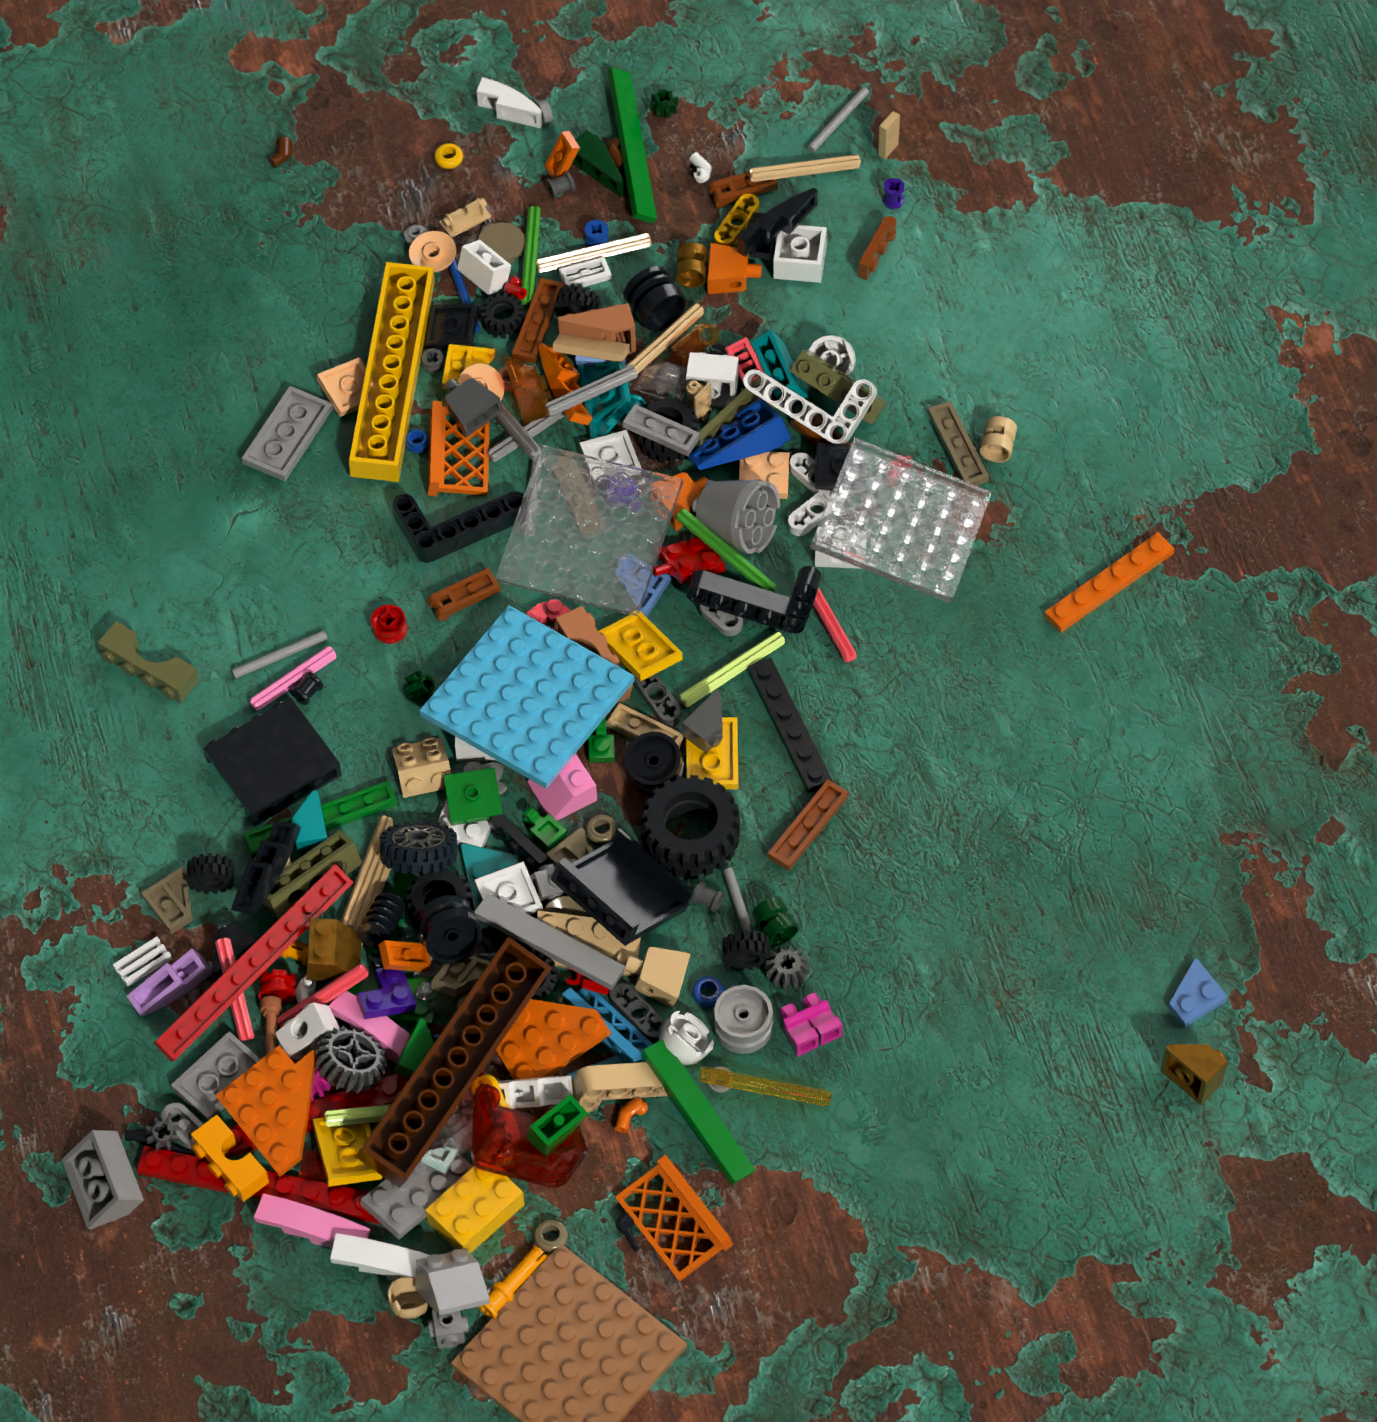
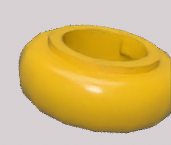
(451, 162)

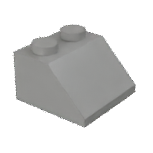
(451, 1282)

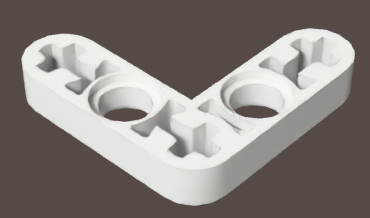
(820, 498)

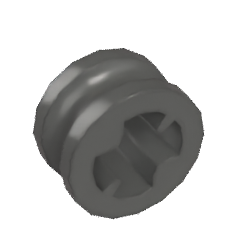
(432, 367)

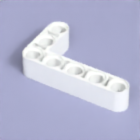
(809, 409)

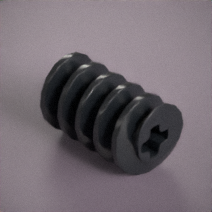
(381, 919)

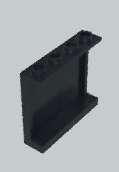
(273, 761)
(623, 888)

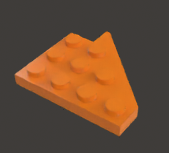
(549, 1038)
(273, 1106)

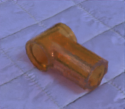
(693, 342)

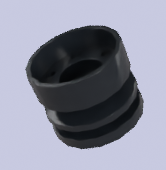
(655, 298)

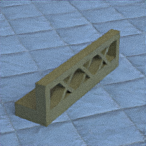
(727, 415)

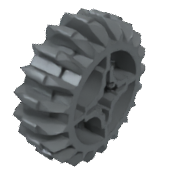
(350, 1059)

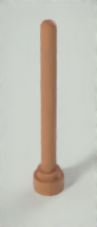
(270, 1008)

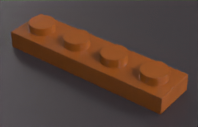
(537, 321)
(808, 825)

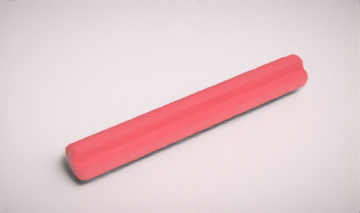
(833, 628)
(328, 992)
(239, 1006)

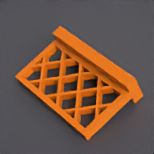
(437, 456)
(695, 1208)

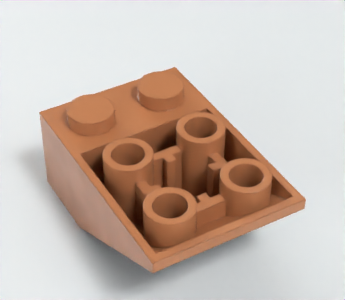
(607, 324)

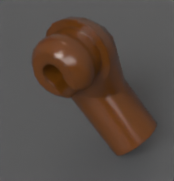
(614, 149)
(284, 152)

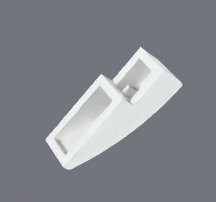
(508, 103)

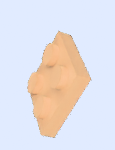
(344, 385)
(768, 467)

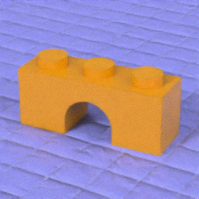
(242, 1176)

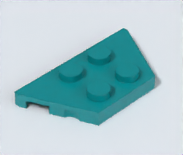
(609, 406)
(481, 862)

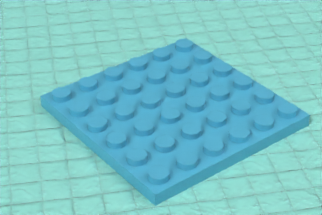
(527, 696)

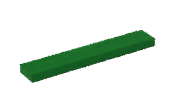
(336, 812)
(698, 1112)

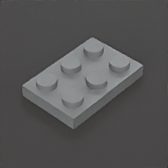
(213, 1073)

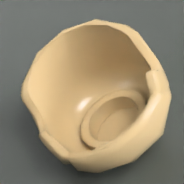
(405, 1300)

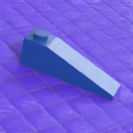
(752, 433)

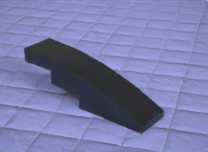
(780, 218)
(267, 867)

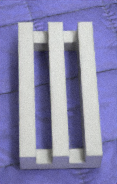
(586, 277)
(140, 958)

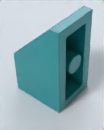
(312, 824)

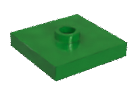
(472, 796)

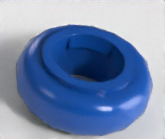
(707, 981)

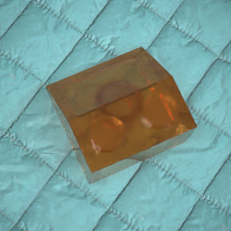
(528, 389)

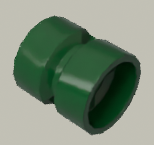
(774, 921)

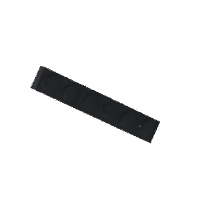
(789, 724)

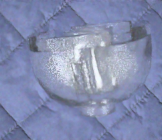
(458, 1129)

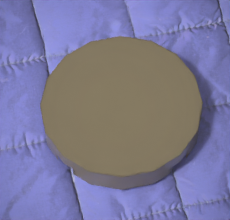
(504, 240)

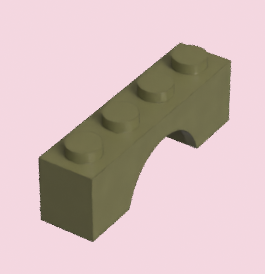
(173, 677)

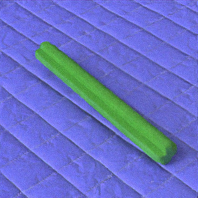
(530, 253)
(725, 551)

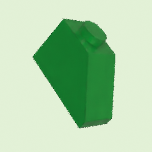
(414, 1049)
(556, 1125)

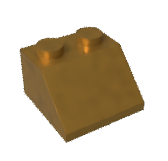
(331, 949)
(1194, 1069)

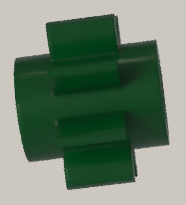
(664, 103)
(418, 687)

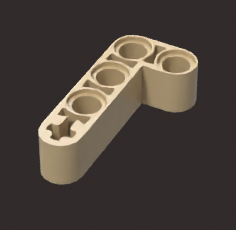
(615, 1082)

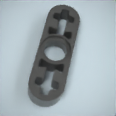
(656, 706)
(636, 1002)

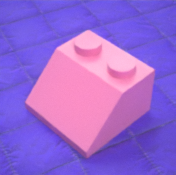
(567, 792)

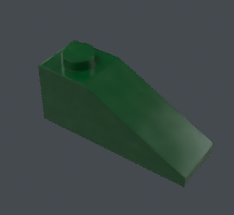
(597, 162)

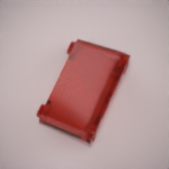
(502, 1144)

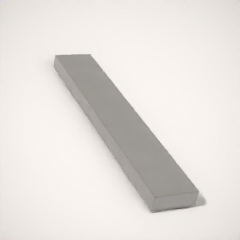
(549, 941)

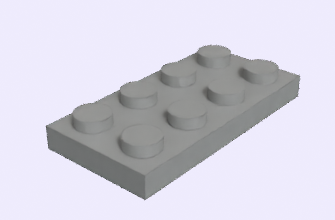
(287, 433)
(405, 1206)

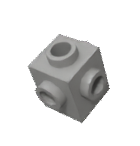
(544, 886)
(448, 1329)

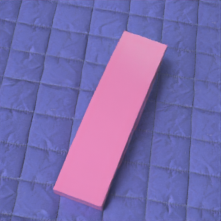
(381, 1028)
(306, 1221)

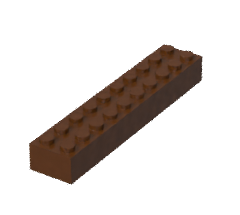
(453, 1063)

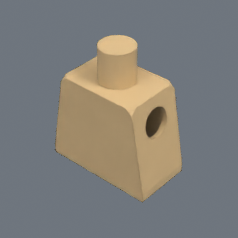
(659, 973)

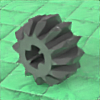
(797, 969)

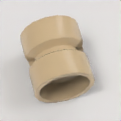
(998, 439)

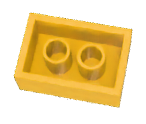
(474, 1208)

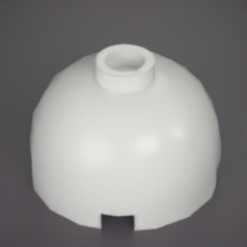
(836, 352)
(686, 1037)

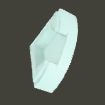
(439, 1158)

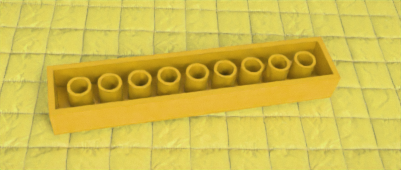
(394, 367)

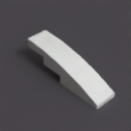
(532, 1091)
(375, 1256)

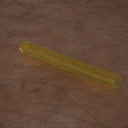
(765, 1086)

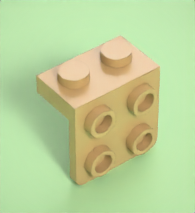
(421, 766)

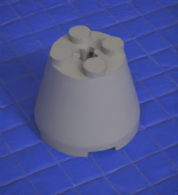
(739, 512)

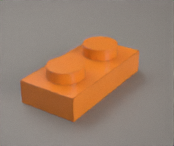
(562, 155)
(405, 956)

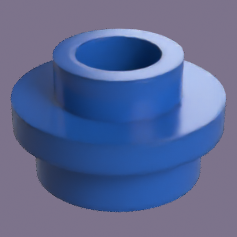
(417, 436)

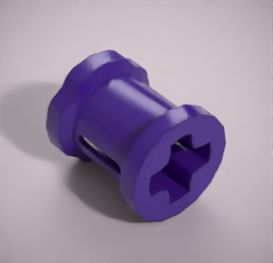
(893, 194)

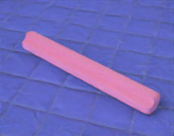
(292, 678)

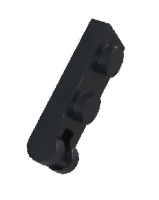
(518, 842)

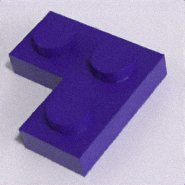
(391, 998)

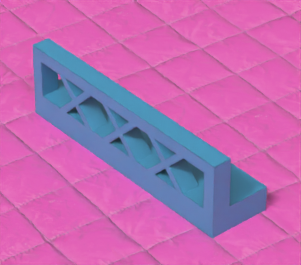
(615, 1042)

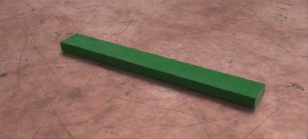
(631, 145)

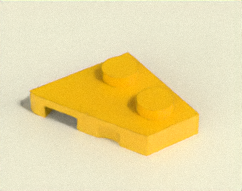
(461, 357)

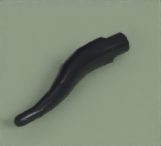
(141, 1135)

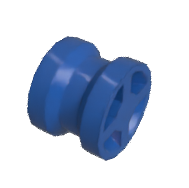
(596, 233)

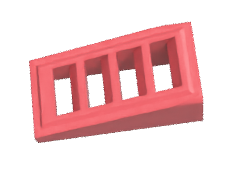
(738, 346)

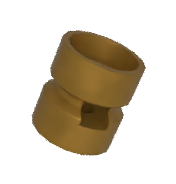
(691, 265)

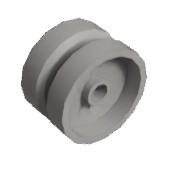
(743, 1019)

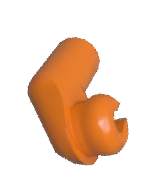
(625, 1113)

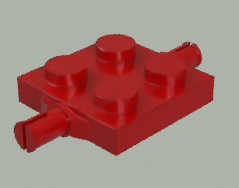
(686, 557)

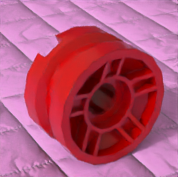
(396, 630)
(278, 985)

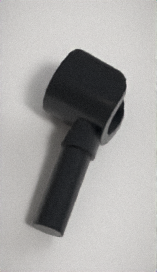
(623, 1224)

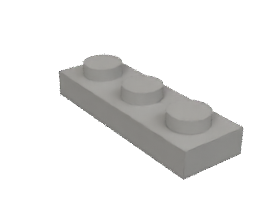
(661, 430)

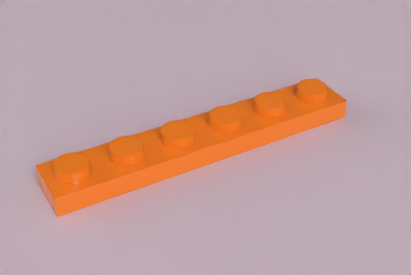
(1109, 582)

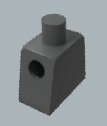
(471, 404)

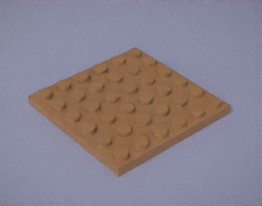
(568, 1348)

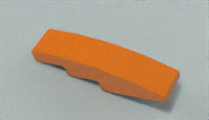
(562, 380)

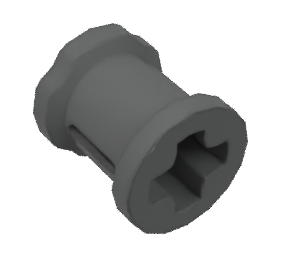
(560, 185)
(708, 896)

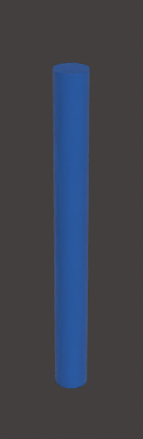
(460, 286)

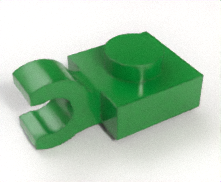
(601, 745)
(544, 830)

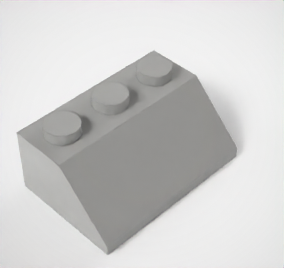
(102, 1178)

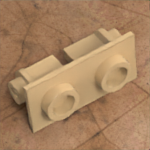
(465, 218)
(700, 399)

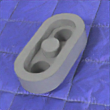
(721, 619)
(186, 1125)

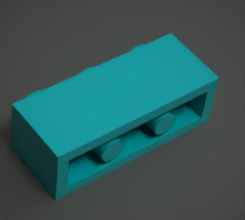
(777, 363)

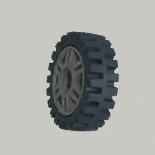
(418, 847)

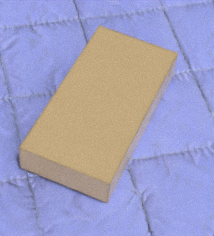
(888, 135)

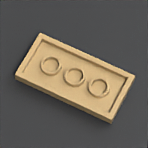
(592, 934)

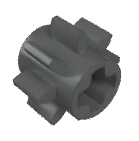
(157, 1129)

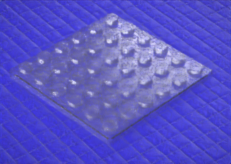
(901, 520)
(589, 530)

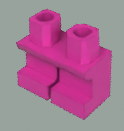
(811, 1025)

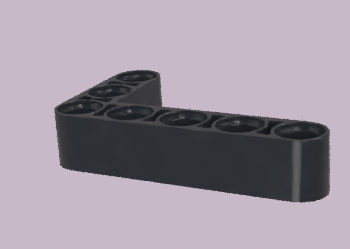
(456, 527)
(757, 603)

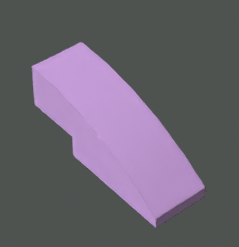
(170, 983)

